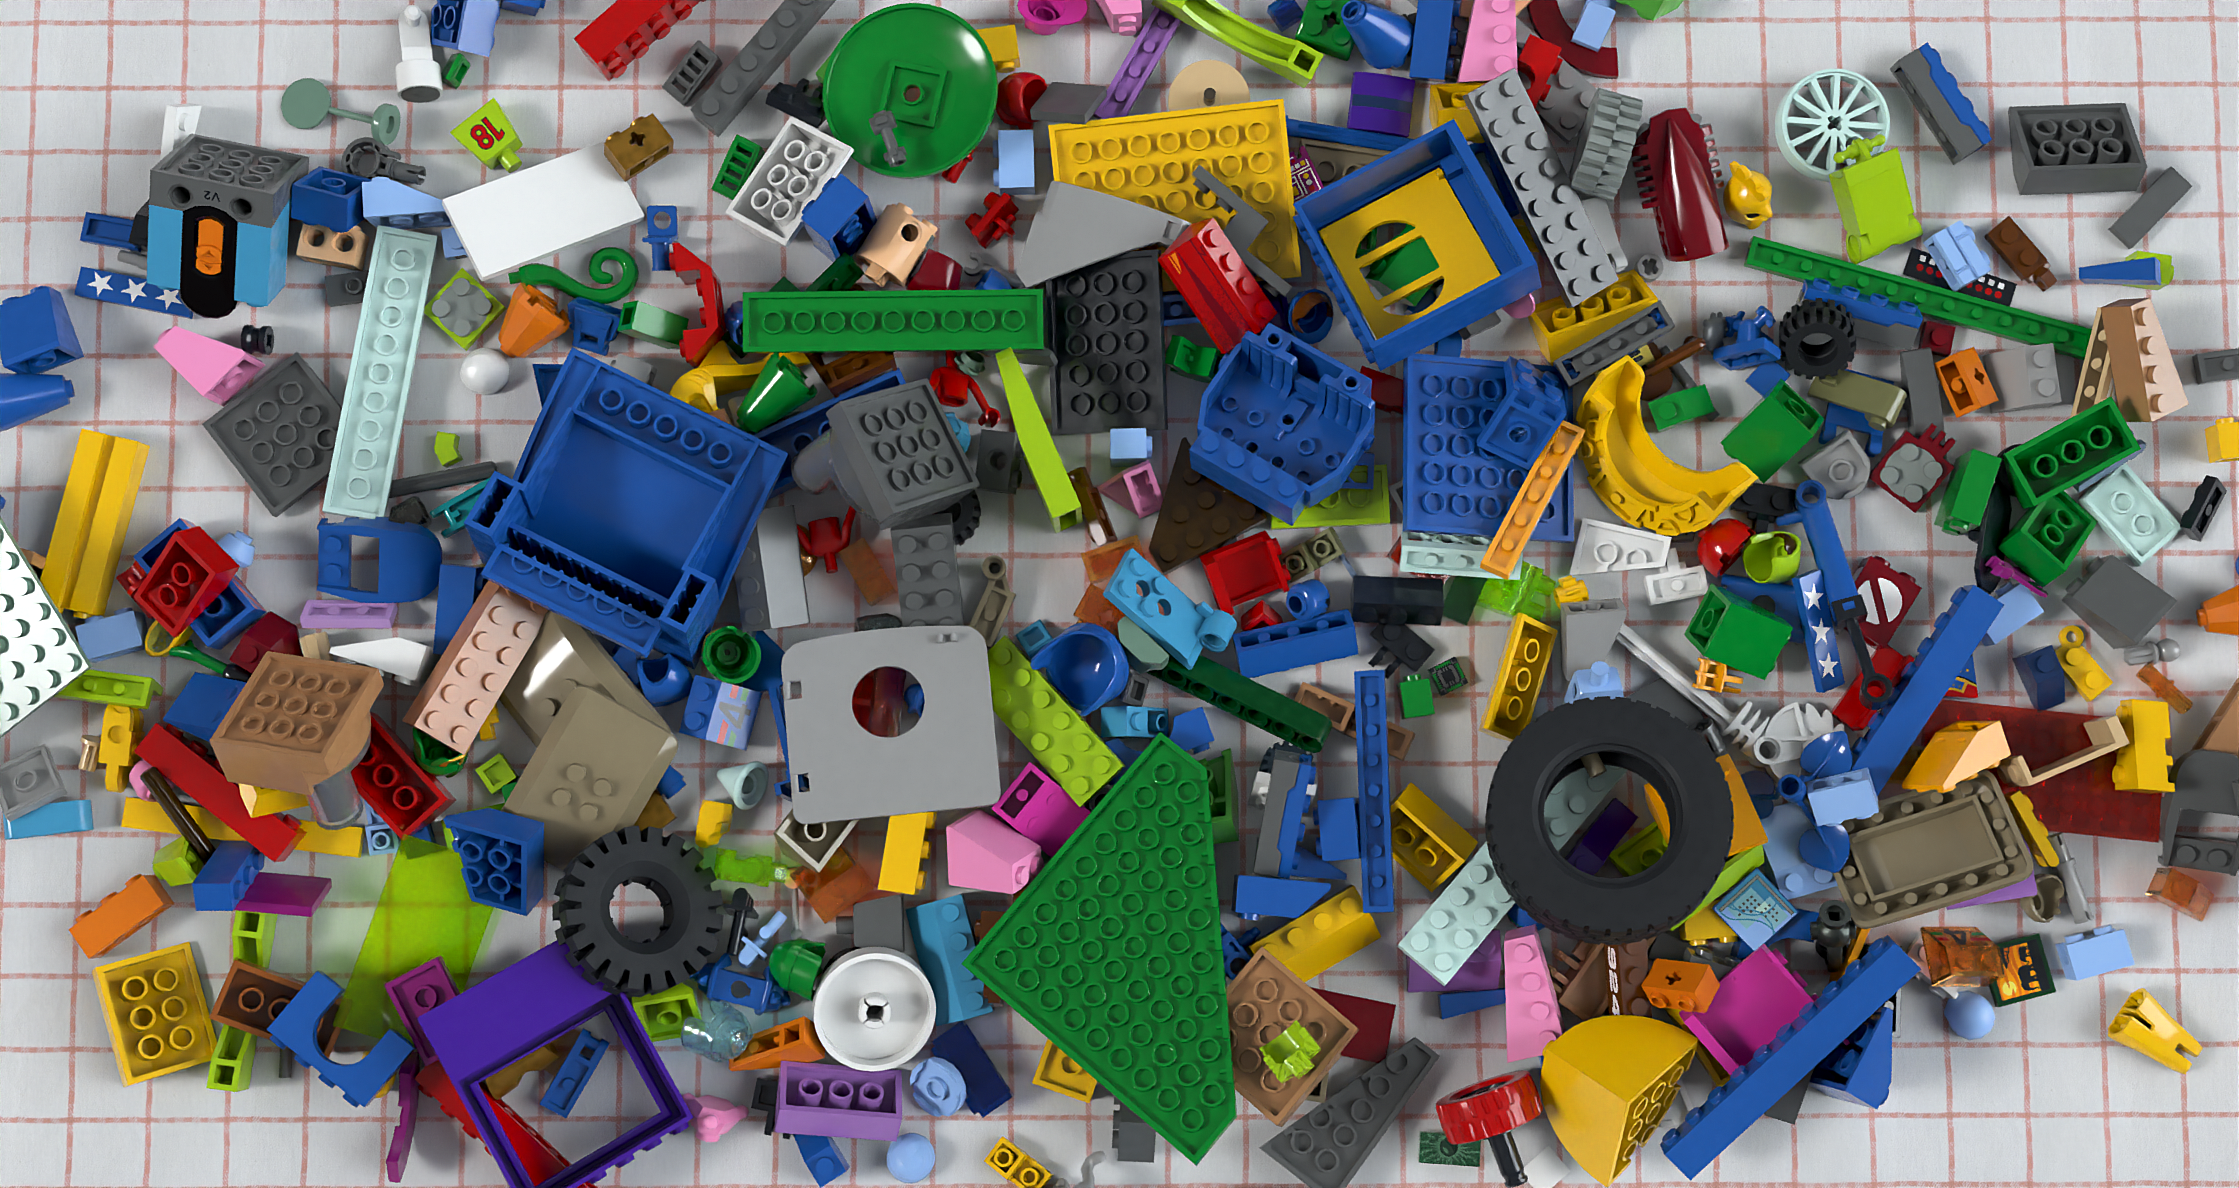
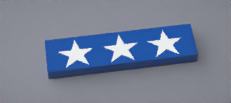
(129, 292)
(1818, 630)

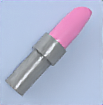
(133, 259)

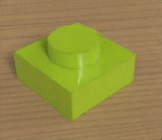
(497, 773)

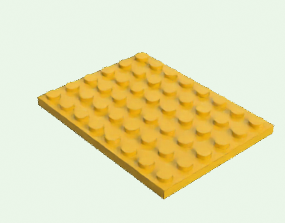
(1153, 161)

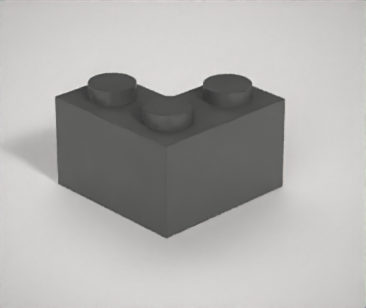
(1134, 1138)

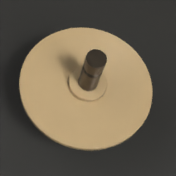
(1207, 85)

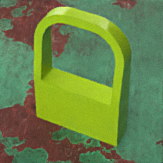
(1039, 449)

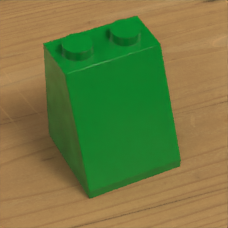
(1772, 431)
(1738, 632)

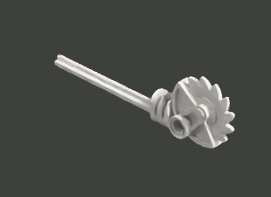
(1783, 733)

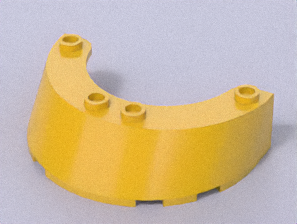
(1634, 474)

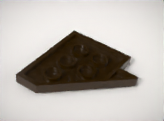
(1197, 516)

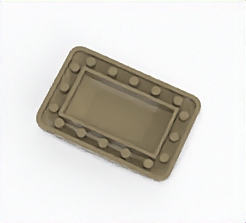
(554, 665)
(590, 773)
(1931, 852)

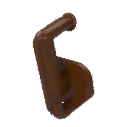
(1657, 373)

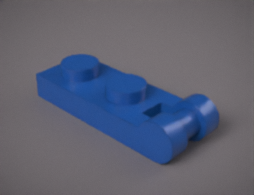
(573, 1074)

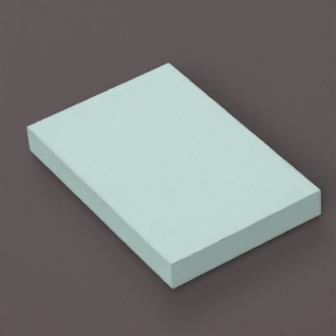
(2130, 514)

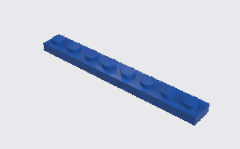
(1374, 792)

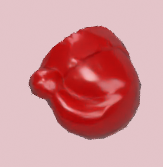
(1017, 96)

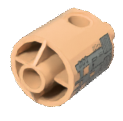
(890, 254)

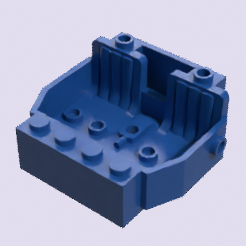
(1246, 405)

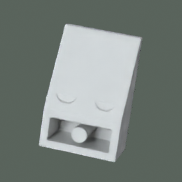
(396, 655)

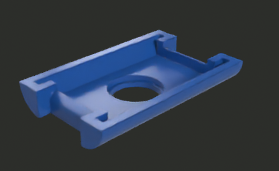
(1781, 593)

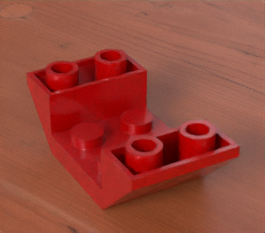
(695, 271)

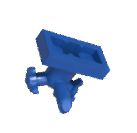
(1751, 345)

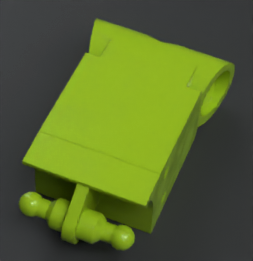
(1873, 199)

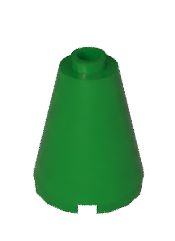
(774, 394)

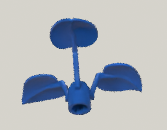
(1826, 756)

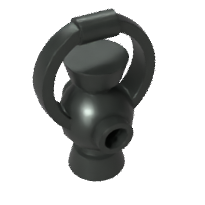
(1832, 933)

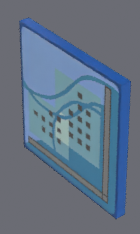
(1755, 910)

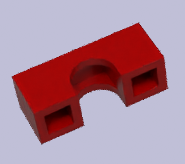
(1537, 62)

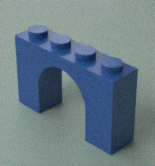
(298, 1030)

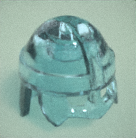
(722, 1037)

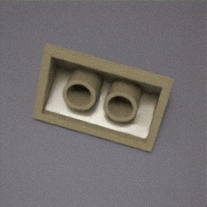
(812, 843)

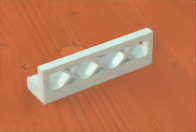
(1451, 558)

